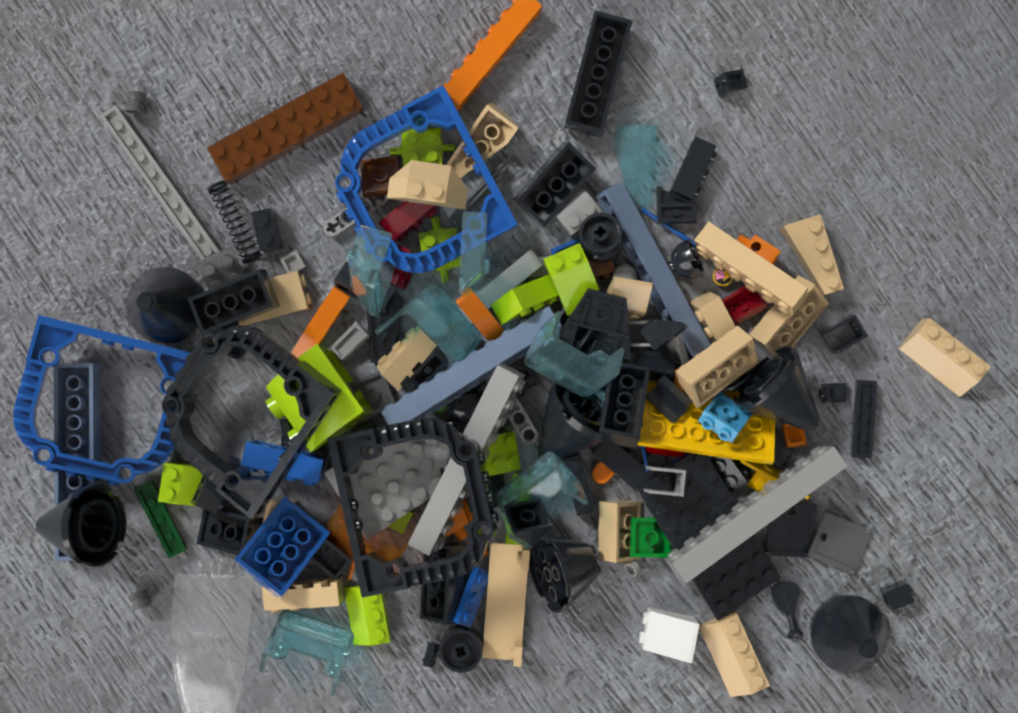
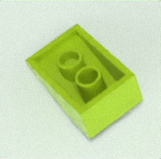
(570, 275)
(178, 483)

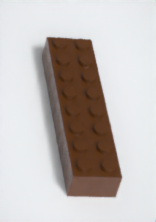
(285, 129)

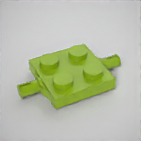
(422, 147)
(435, 237)

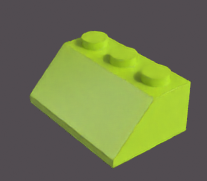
(367, 617)

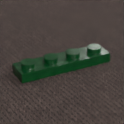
(160, 519)

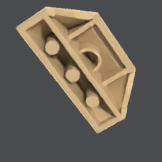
(428, 185)

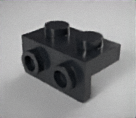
(732, 472)

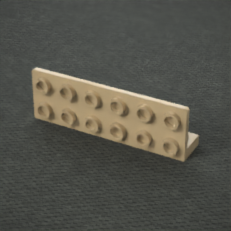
(506, 602)

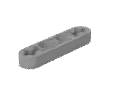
(339, 230)

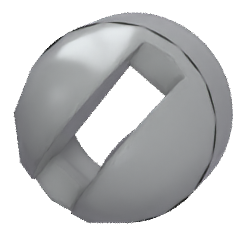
(633, 568)

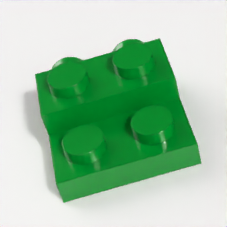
(647, 539)

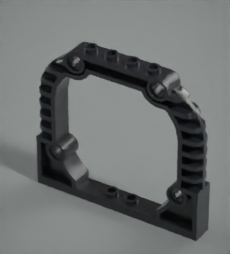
(314, 399)
(373, 571)

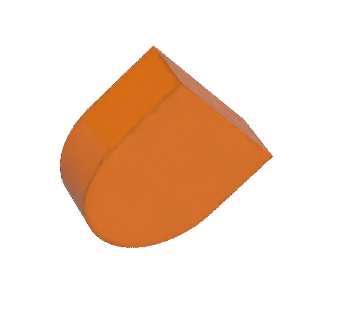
(601, 473)

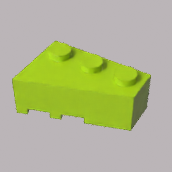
(525, 299)

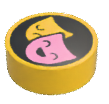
(721, 277)

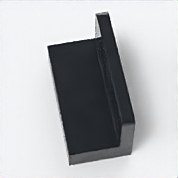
(669, 399)

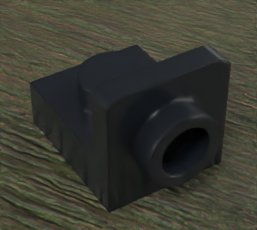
(730, 82)
(833, 393)

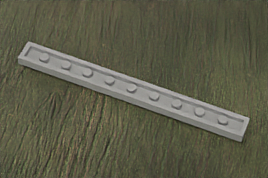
(159, 182)

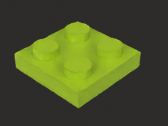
(503, 455)

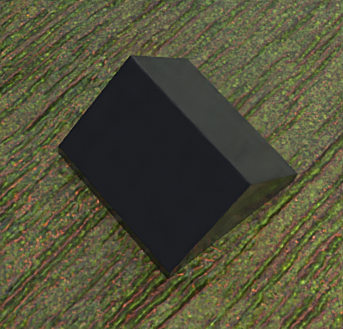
(528, 520)

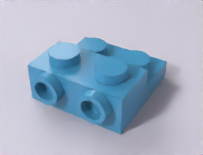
(724, 417)

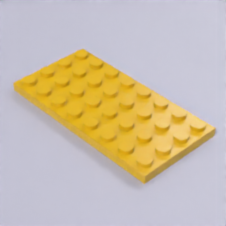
(752, 444)

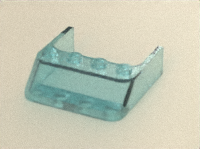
(473, 256)
(441, 322)

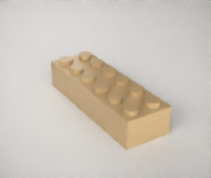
(751, 269)

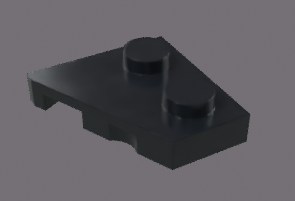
(674, 209)

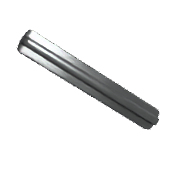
(479, 193)

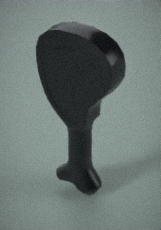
(784, 597)

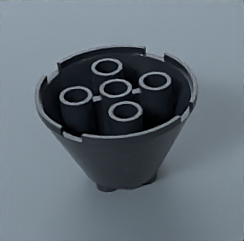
(562, 570)

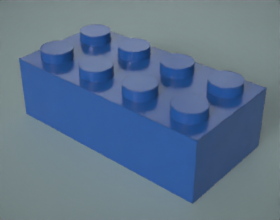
(265, 456)

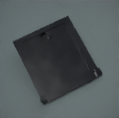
(792, 534)

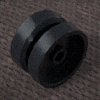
(601, 237)
(457, 659)

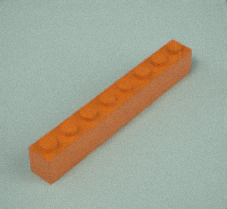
(491, 50)

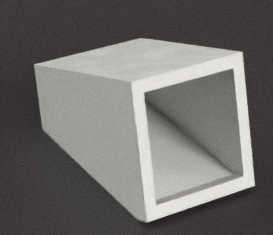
(669, 634)

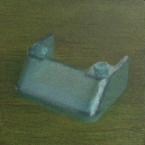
(367, 271)
(569, 365)
(539, 480)
(312, 638)

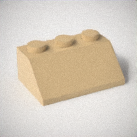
(615, 529)

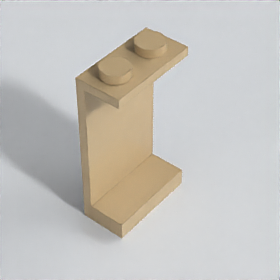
(290, 295)

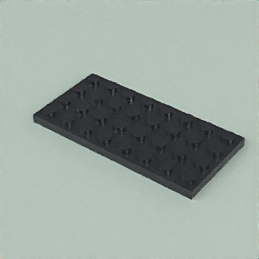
(737, 574)

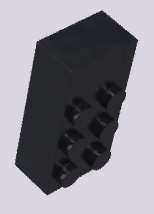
(234, 302)

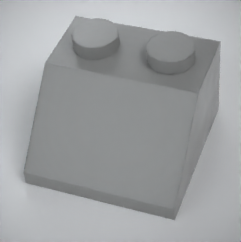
(575, 211)

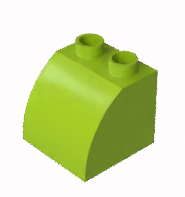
(342, 415)

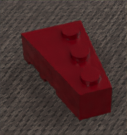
(406, 218)

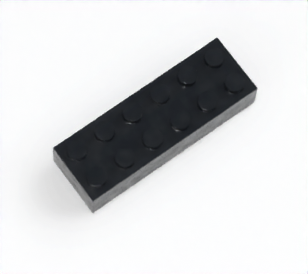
(598, 74)

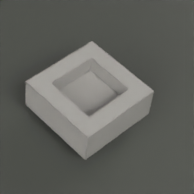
(292, 262)

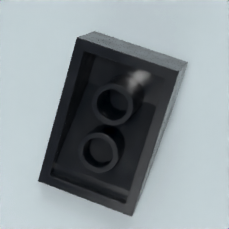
(227, 530)

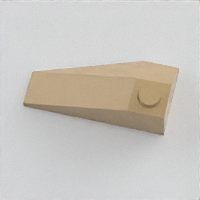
(489, 133)

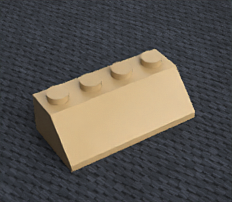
(783, 330)
(944, 357)
(718, 366)
(734, 655)

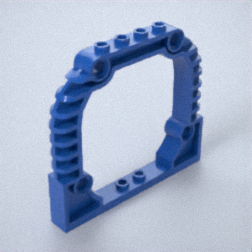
(438, 112)
(54, 337)

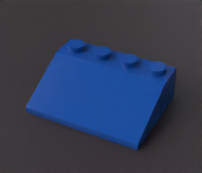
(281, 547)

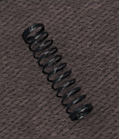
(249, 257)

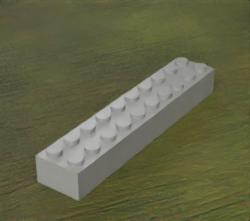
(452, 486)
(755, 513)

